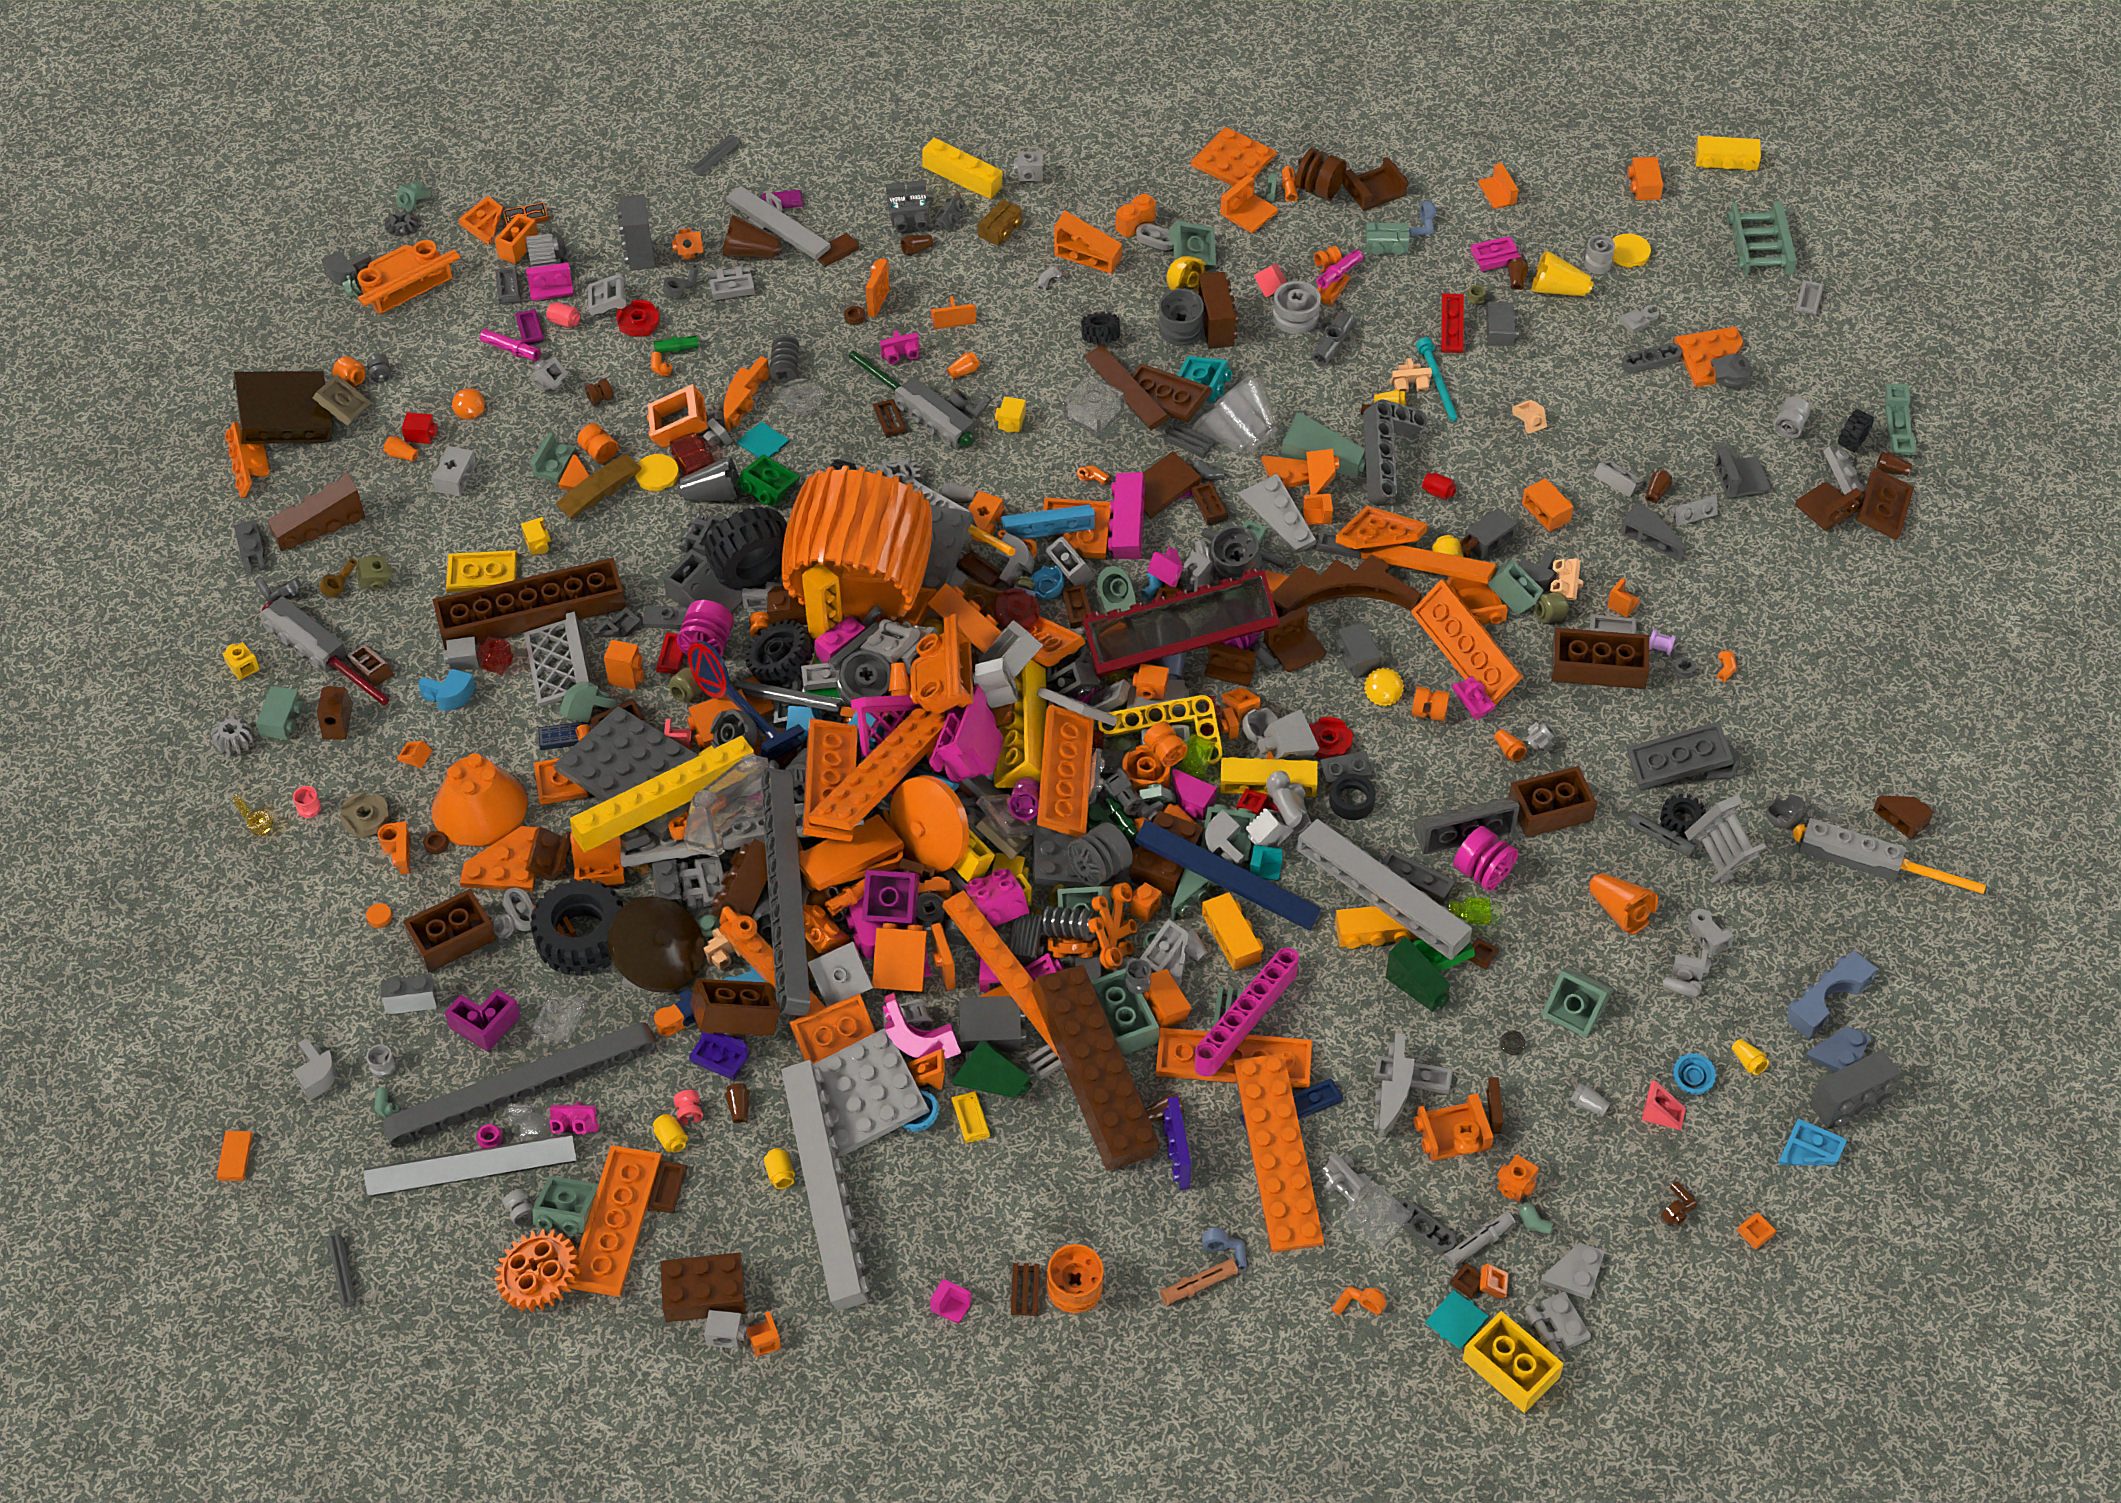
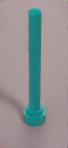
(1426, 348)

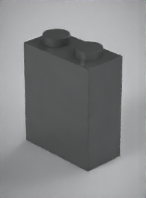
(991, 1020)

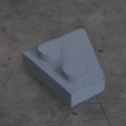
(1840, 1049)

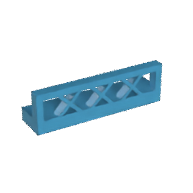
(1050, 522)

